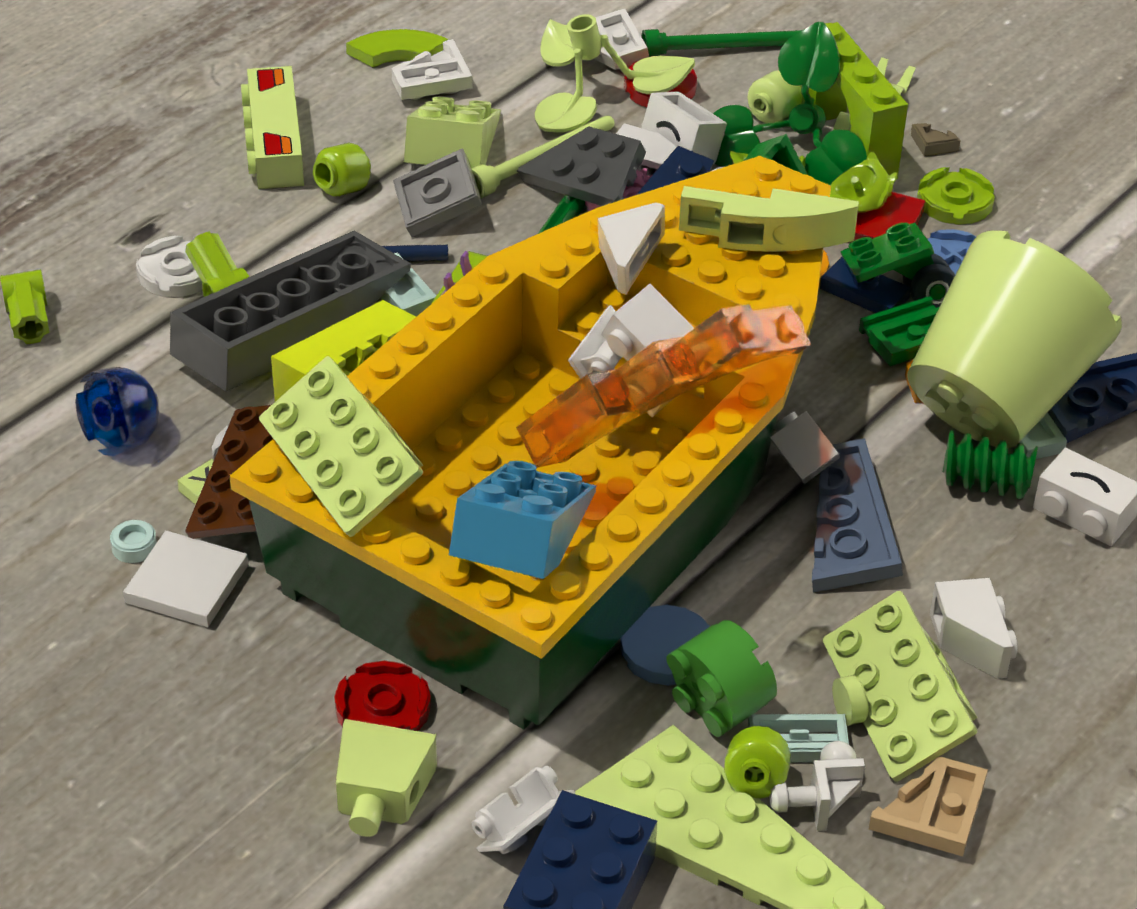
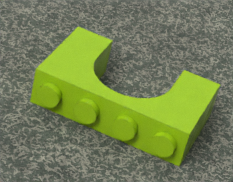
(873, 103)

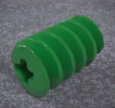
(989, 465)

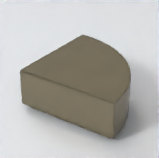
(933, 141)

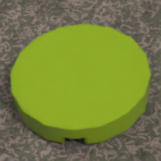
(956, 196)

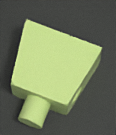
(382, 773)

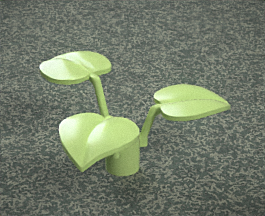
(582, 41)

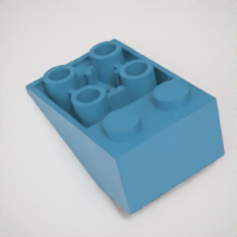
(520, 518)

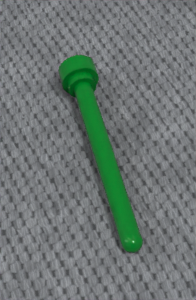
(659, 43)

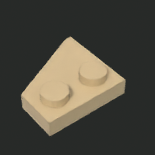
(935, 807)

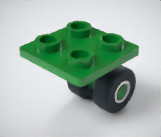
(906, 252)

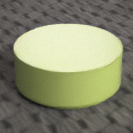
(850, 699)

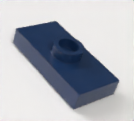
(873, 294)

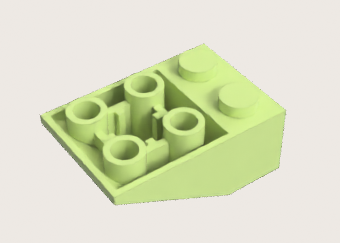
(445, 127)

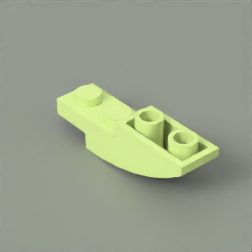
(768, 225)

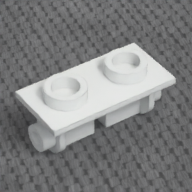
(594, 352)
(505, 823)

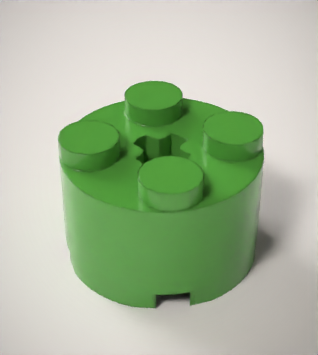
(721, 677)

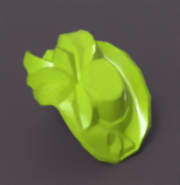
(865, 183)

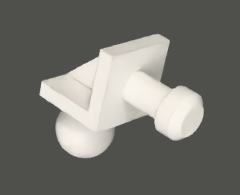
(833, 781)

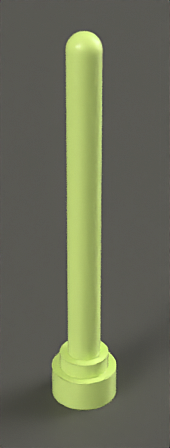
(489, 177)

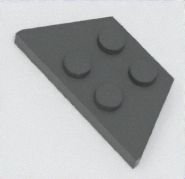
(587, 166)

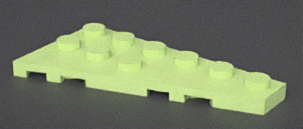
(720, 831)

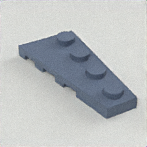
(853, 527)

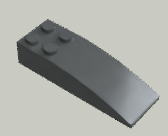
(241, 326)

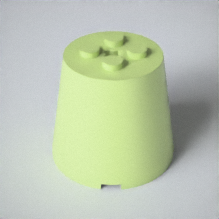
(1010, 338)

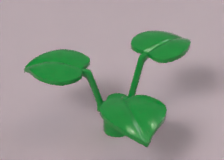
(810, 61)

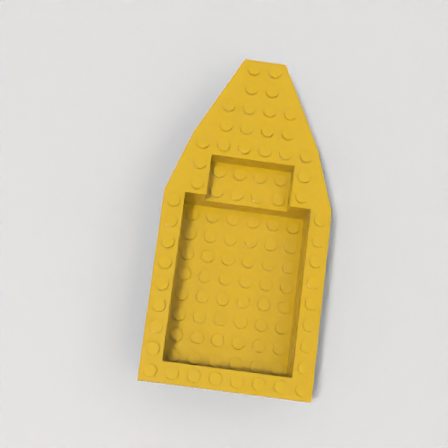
(456, 394)

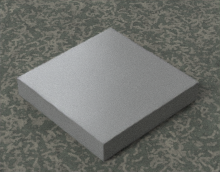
(437, 192)

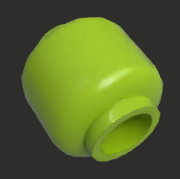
(342, 169)
(757, 761)

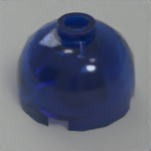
(117, 409)

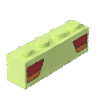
(272, 128)

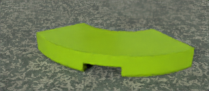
(393, 46)

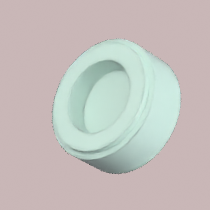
(132, 541)

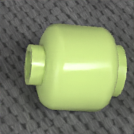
(773, 98)

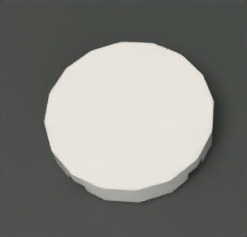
(167, 269)

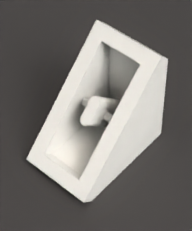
(629, 241)

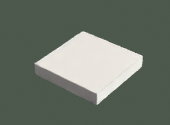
(186, 578)

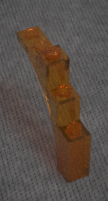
(657, 374)

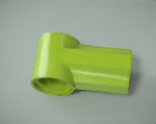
(213, 263)
(26, 303)

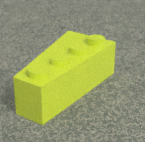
(345, 342)

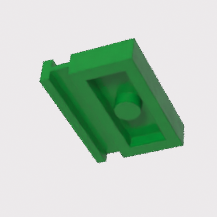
(899, 330)

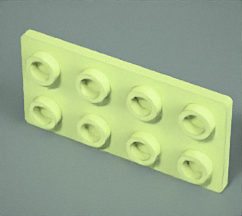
(341, 446)
(909, 686)

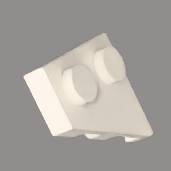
(622, 37)
(433, 74)

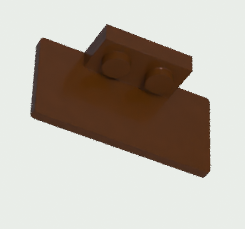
(218, 507)

